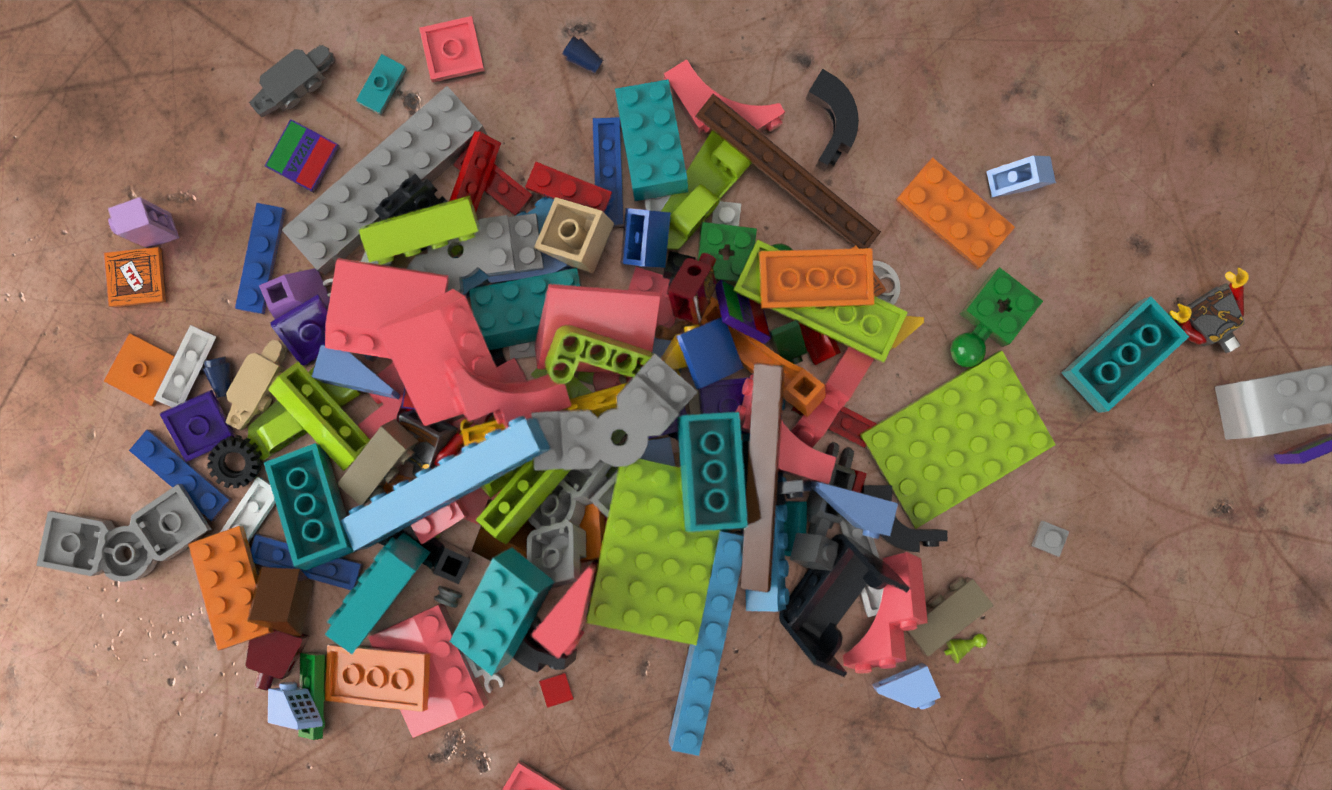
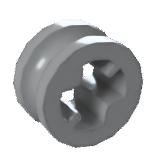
(447, 596)

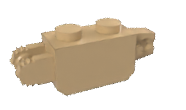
(251, 384)

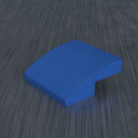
(709, 352)

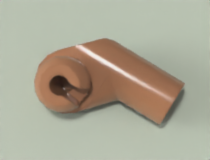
(666, 333)

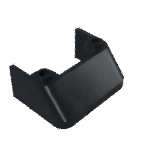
(827, 595)

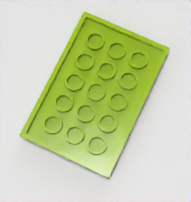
(957, 439)
(649, 568)

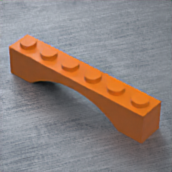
(800, 386)

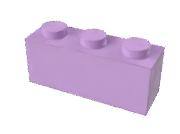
(142, 223)

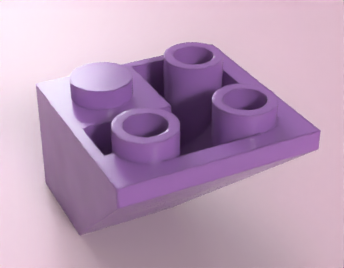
(292, 290)

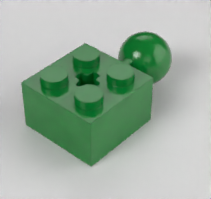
(735, 239)
(983, 313)

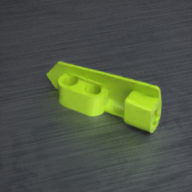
(709, 178)
(278, 428)

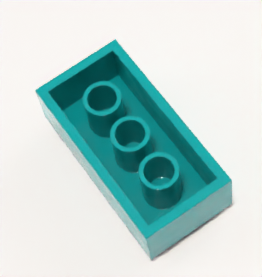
(651, 140)
(513, 309)
(1125, 354)
(712, 471)
(309, 506)
(375, 591)
(501, 611)

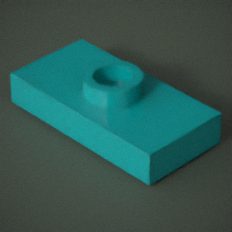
(381, 84)
(795, 522)

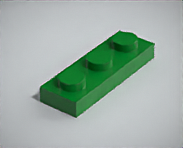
(312, 678)

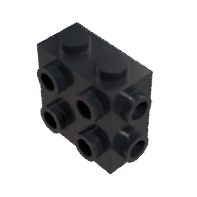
(409, 197)

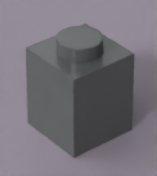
(814, 551)

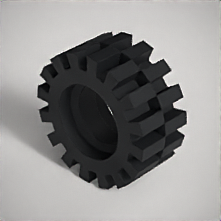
(228, 476)

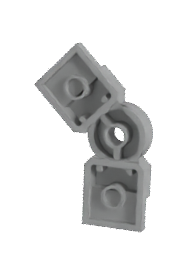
(499, 248)
(642, 410)
(559, 539)
(95, 546)

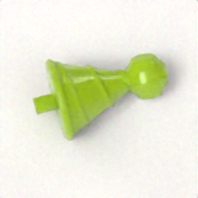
(960, 647)

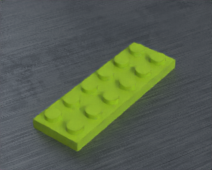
(860, 327)

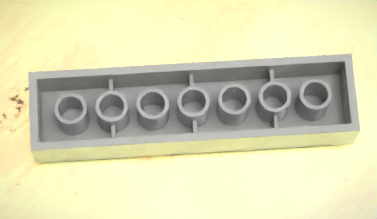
(420, 146)

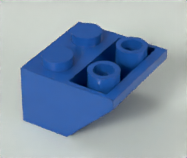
(645, 238)

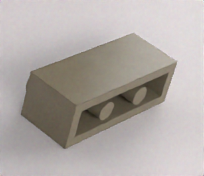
(378, 462)
(950, 614)

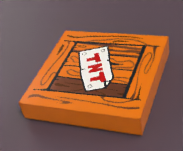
(135, 277)

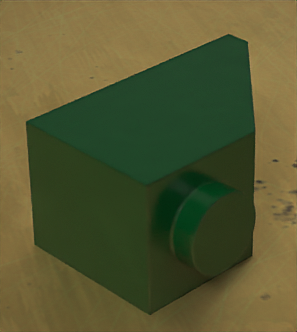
(789, 342)

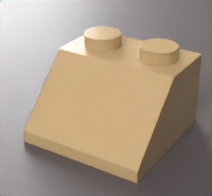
(574, 234)

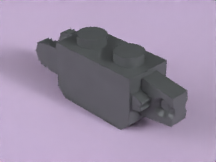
(291, 79)
(819, 512)

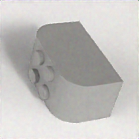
(1276, 403)

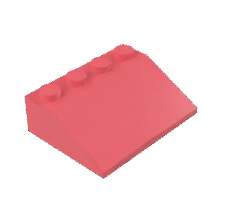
(371, 296)
(608, 312)
(426, 339)
(563, 626)
(452, 685)

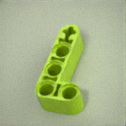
(581, 352)

